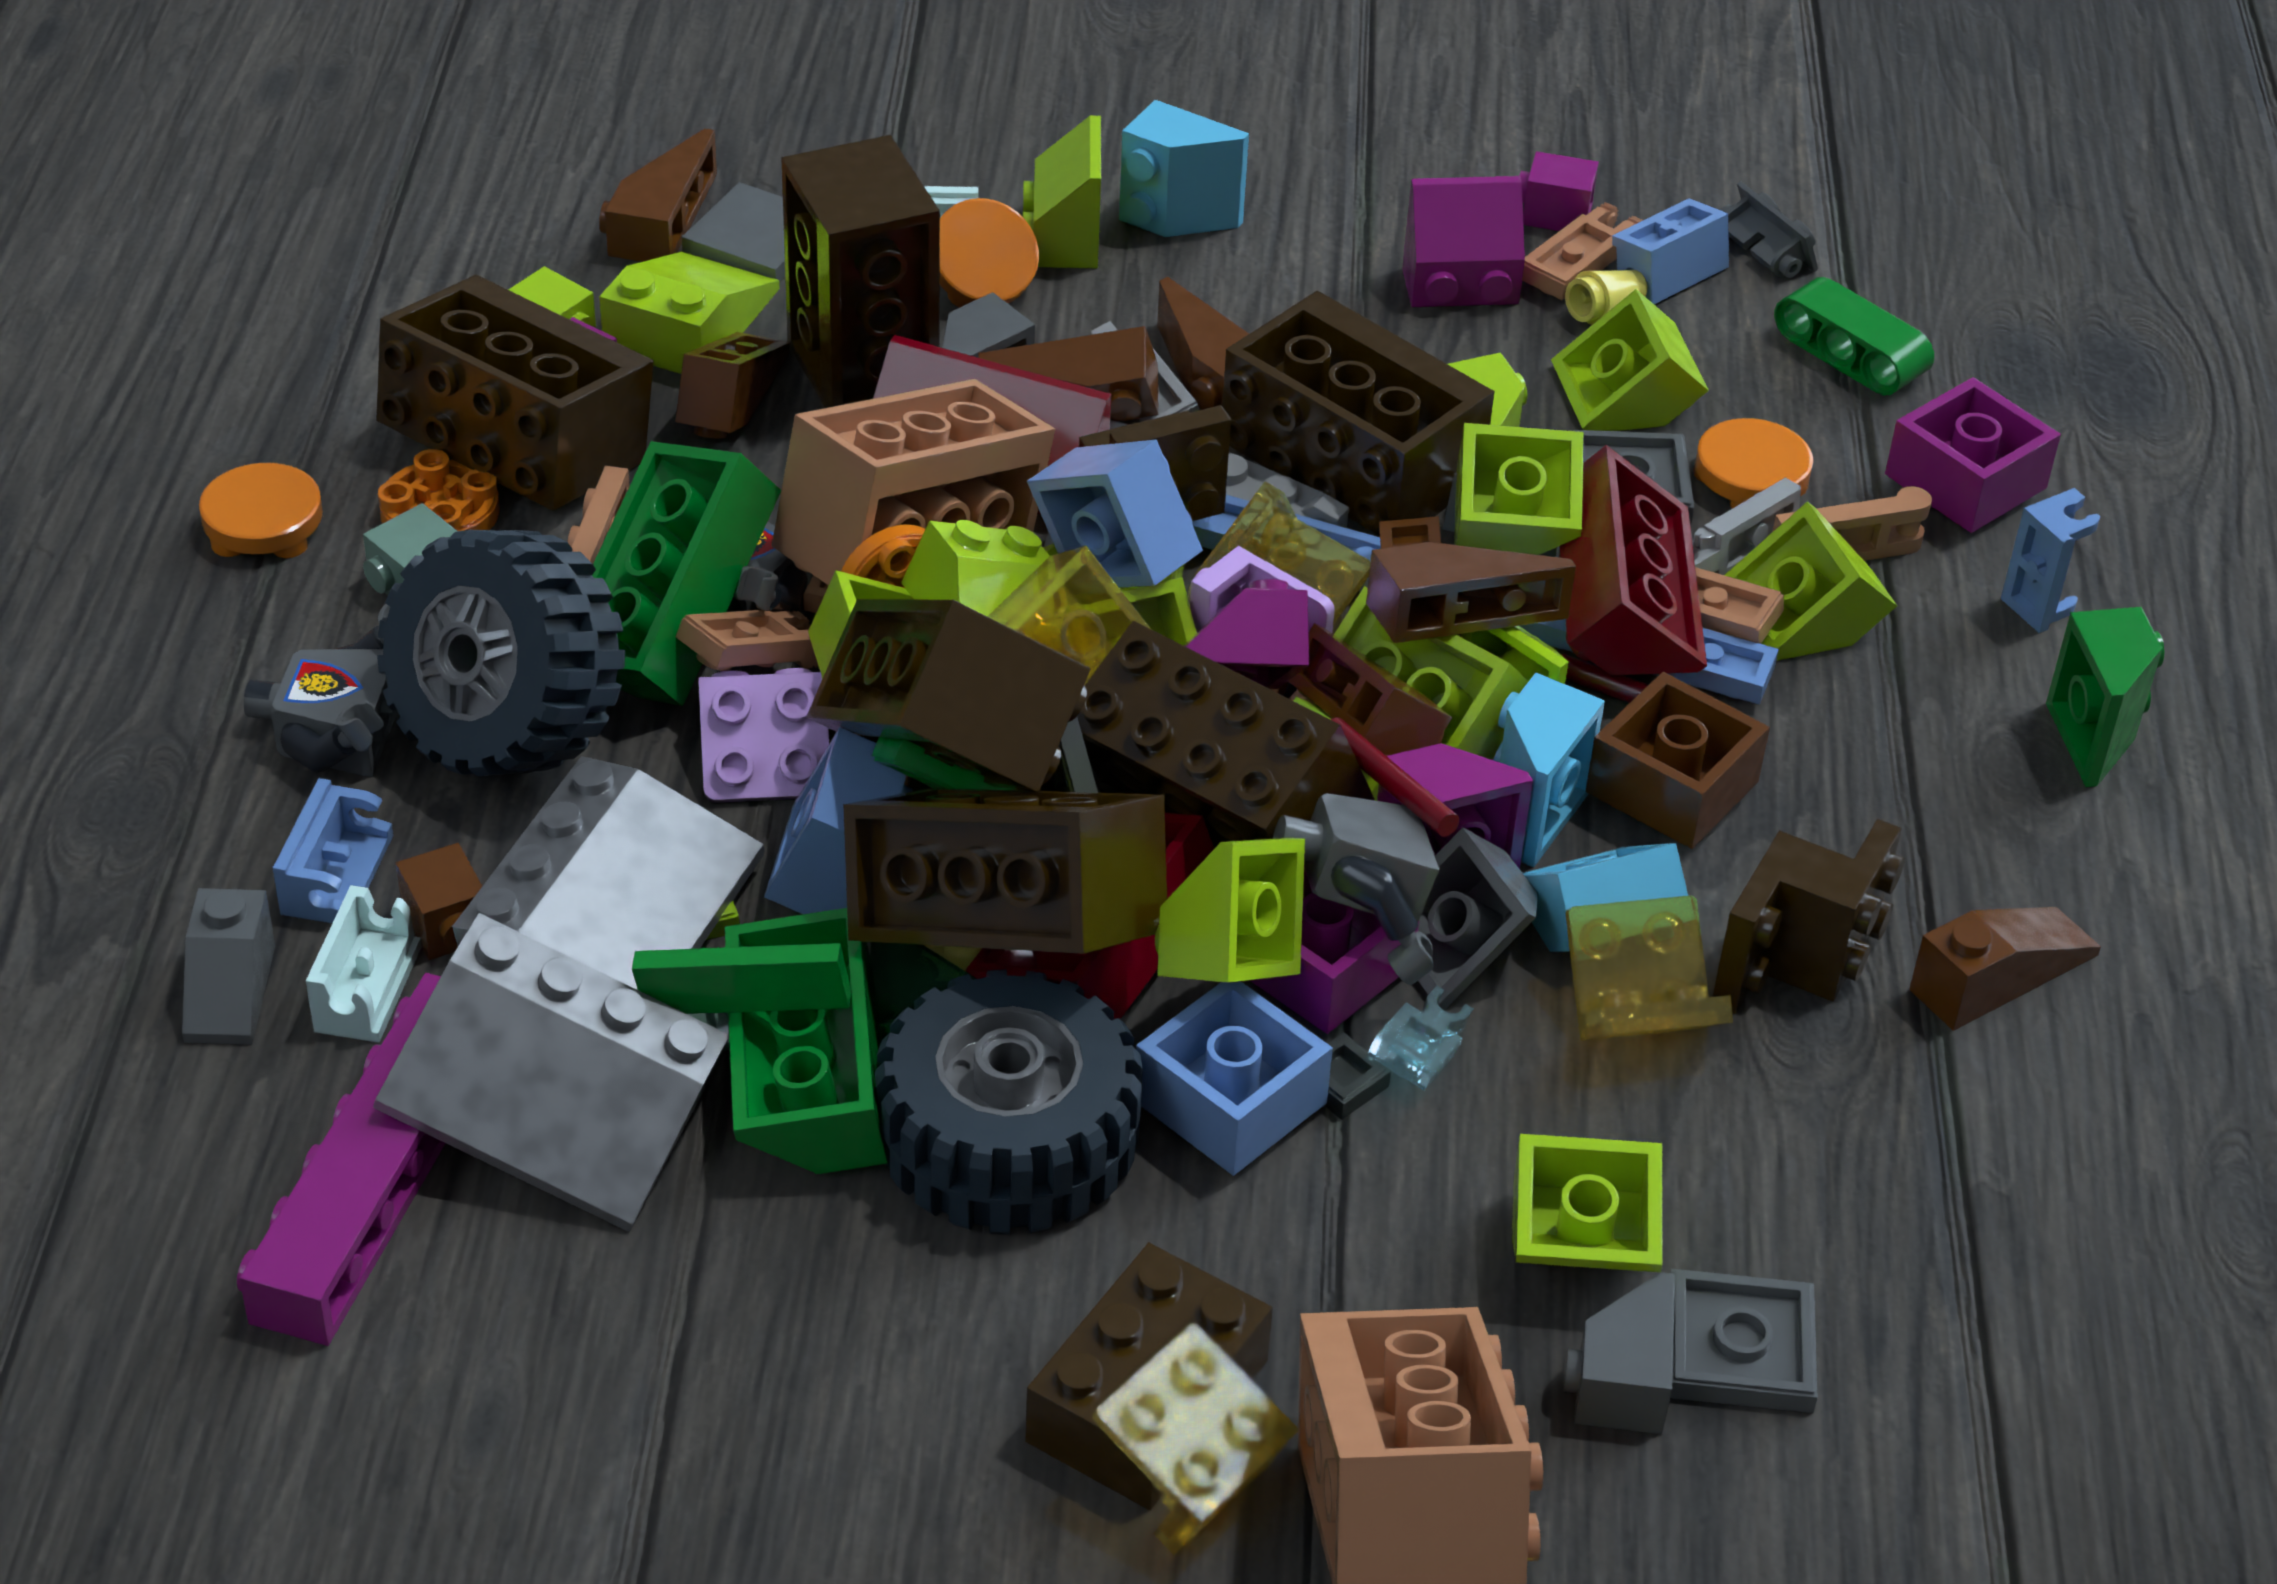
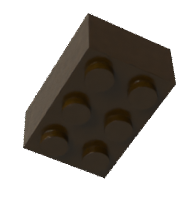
(1116, 1339)

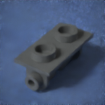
(1783, 242)

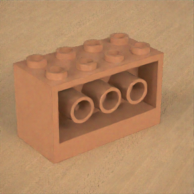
(906, 462)
(1415, 1449)

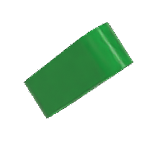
(1854, 335)

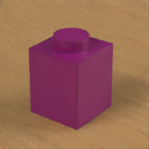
(1557, 190)

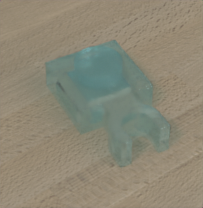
(1420, 1042)

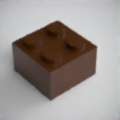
(1677, 759)

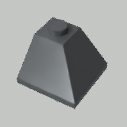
(1472, 912)

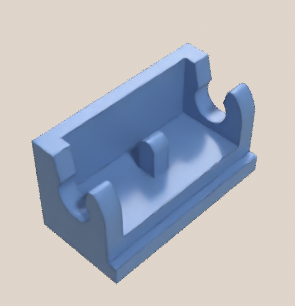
(1675, 247)
(2043, 557)
(329, 852)

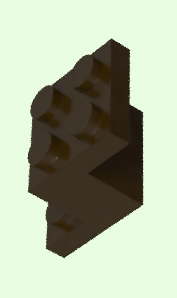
(1195, 450)
(1809, 915)

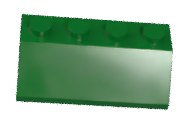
(679, 554)
(808, 1074)

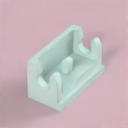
(361, 968)

